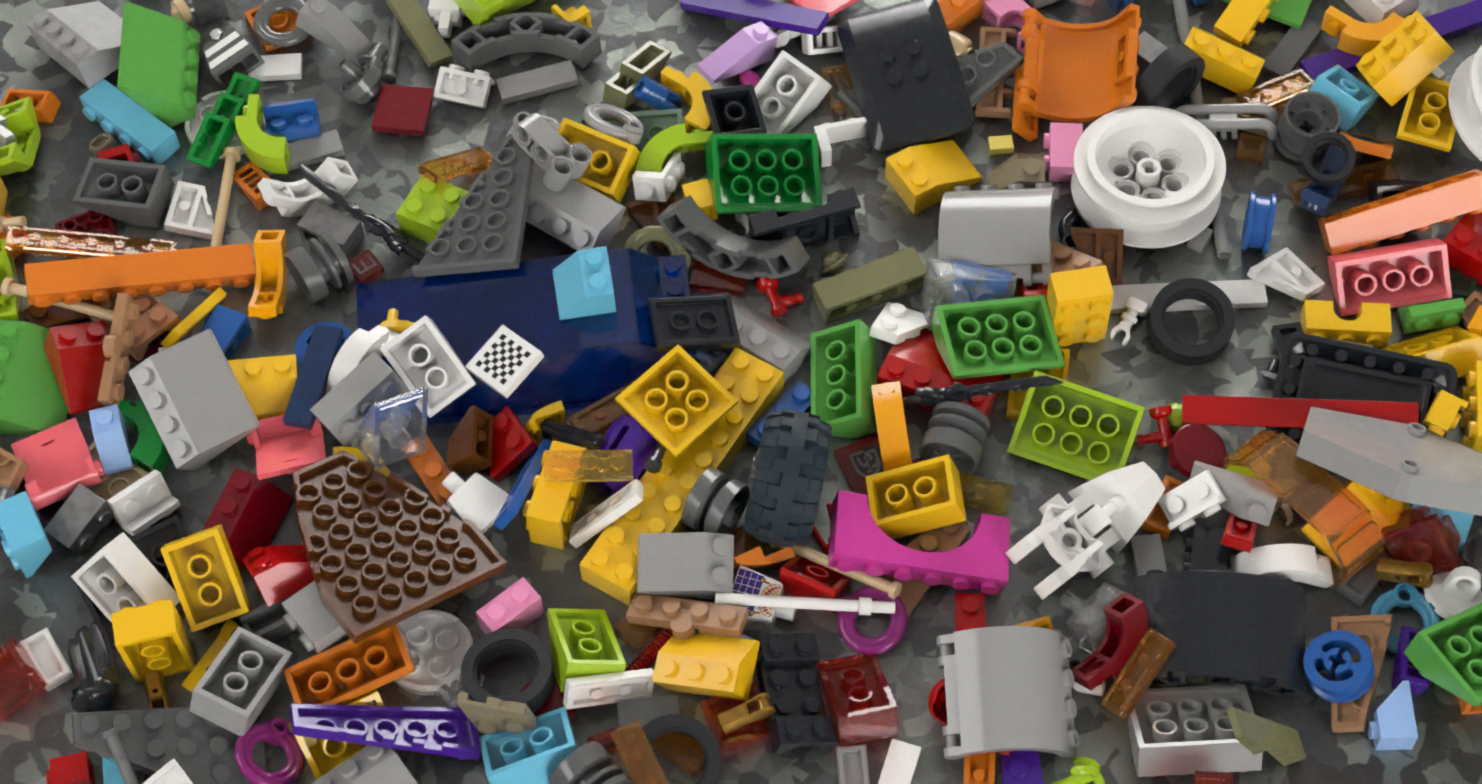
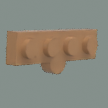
(117, 348)
(687, 615)

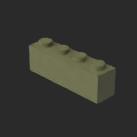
(869, 285)

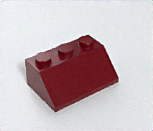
(249, 513)

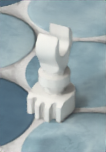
(1134, 307)

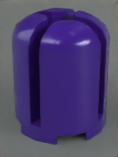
(627, 435)

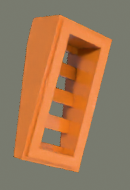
(46, 102)
(256, 199)

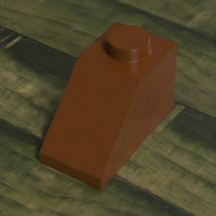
(471, 443)

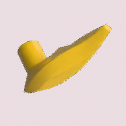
(394, 324)

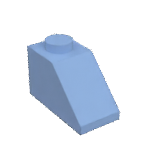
(111, 439)
(1394, 721)

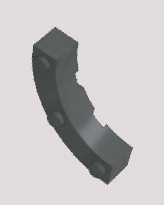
(526, 33)
(729, 251)

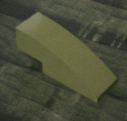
(644, 62)

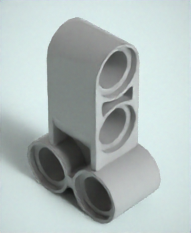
(551, 151)

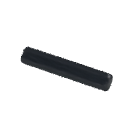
(573, 435)

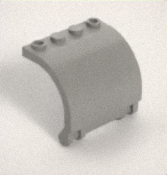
(999, 228)
(1008, 691)

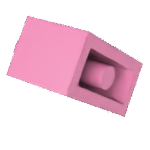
(1061, 147)
(511, 609)

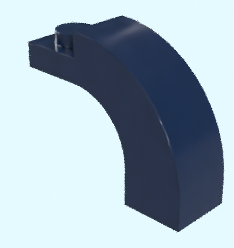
(1321, 198)

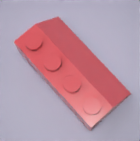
(1391, 275)

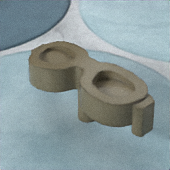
(1285, 511)

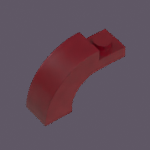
(1124, 631)

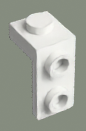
(837, 132)
(656, 185)

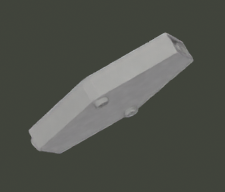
(1395, 459)

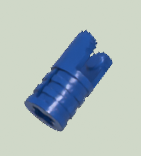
(656, 94)

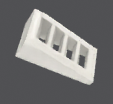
(807, 42)

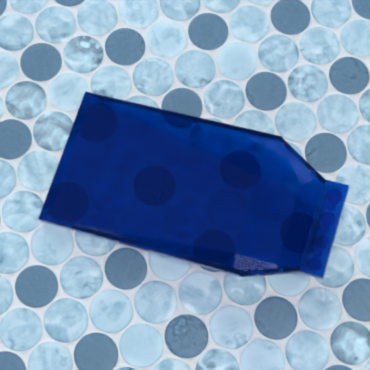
(582, 355)

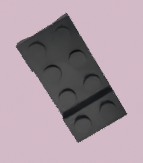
(813, 226)
(790, 676)

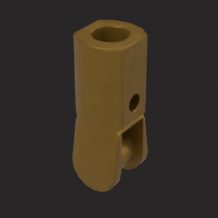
(1407, 572)
(156, 690)
(741, 714)

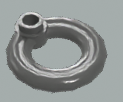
(273, 38)

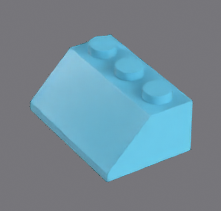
(531, 754)

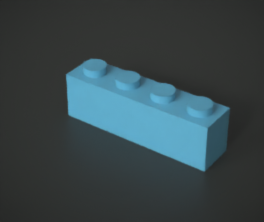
(129, 122)

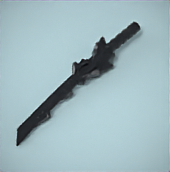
(393, 236)
(958, 392)

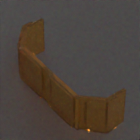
(1315, 497)

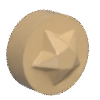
(180, 10)

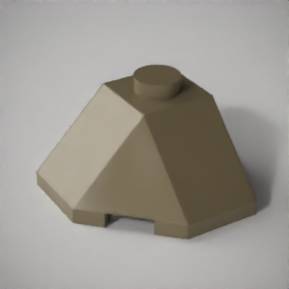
(1019, 169)

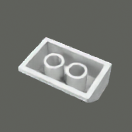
(122, 578)

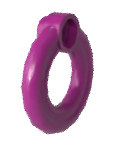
(872, 645)
(267, 732)

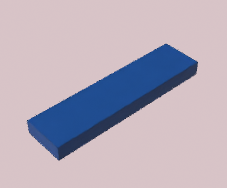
(522, 486)

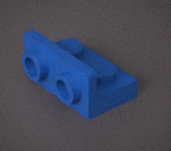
(293, 119)

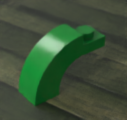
(149, 450)

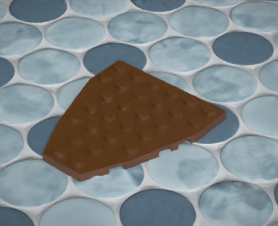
(383, 545)

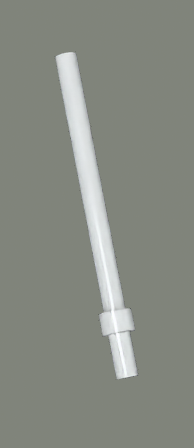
(863, 606)

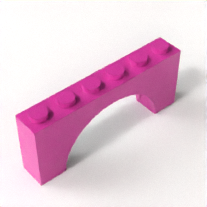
(862, 546)

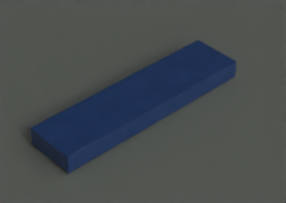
(313, 376)

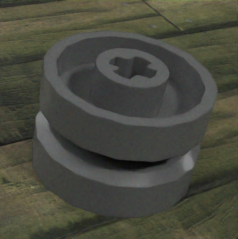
(715, 503)

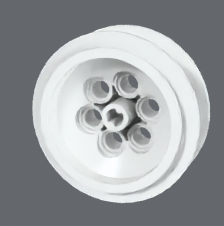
(1148, 175)

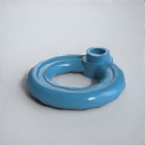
(1416, 600)

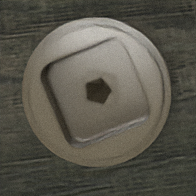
(101, 143)

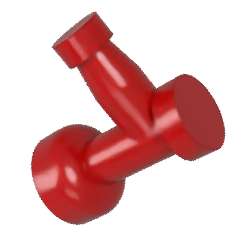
(778, 304)
(1164, 434)

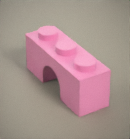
(1004, 15)

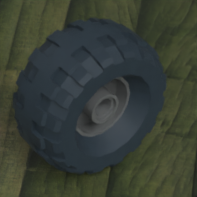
(787, 478)

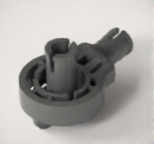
(362, 80)

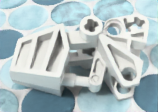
(1124, 495)

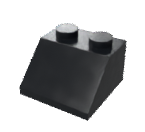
(734, 110)

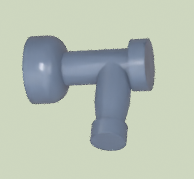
(712, 361)

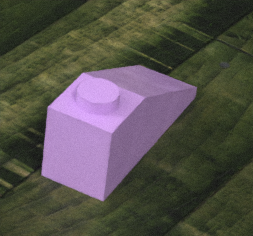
(743, 51)

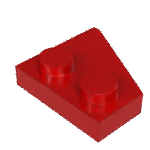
(510, 443)

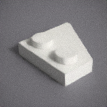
(190, 212)
(1287, 274)
(898, 323)

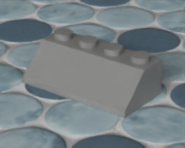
(573, 215)
(769, 339)

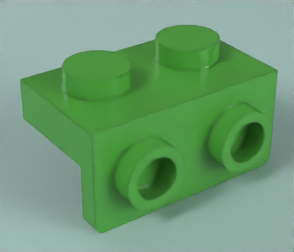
(1431, 315)

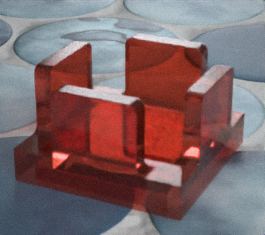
(1424, 539)
(18, 678)

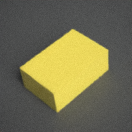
(1000, 144)

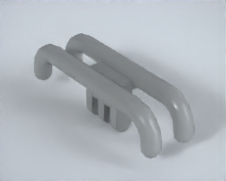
(1224, 117)

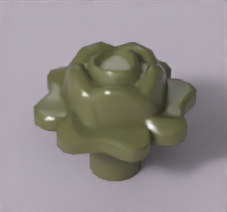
(833, 262)

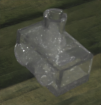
(1088, 622)

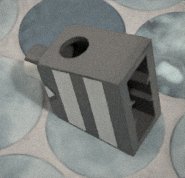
(230, 53)

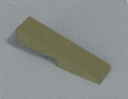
(1266, 735)

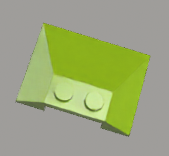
(24, 125)

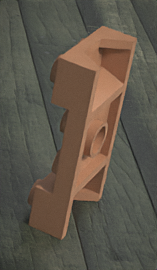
(152, 321)

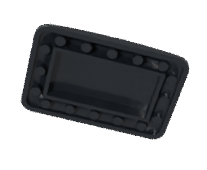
(905, 75)
(1348, 371)

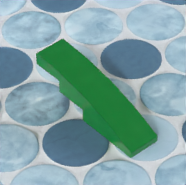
(219, 126)

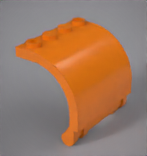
(1078, 68)

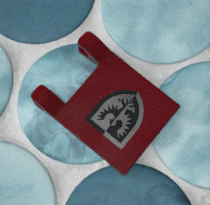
(862, 460)

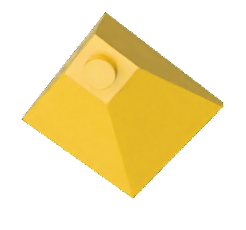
(676, 400)

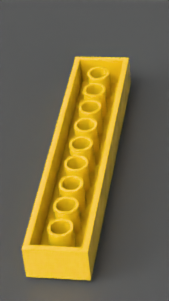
(614, 555)

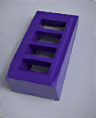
(1401, 672)

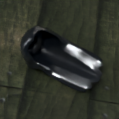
(93, 670)

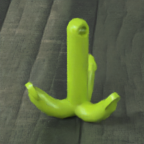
(1083, 772)

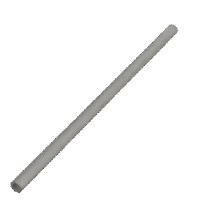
(1196, 97)

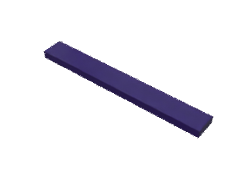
(1446, 23)

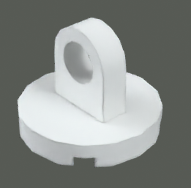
(1454, 591)

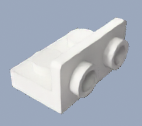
(463, 87)
(1191, 500)
(143, 503)

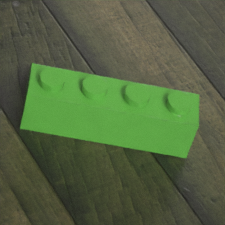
(842, 378)

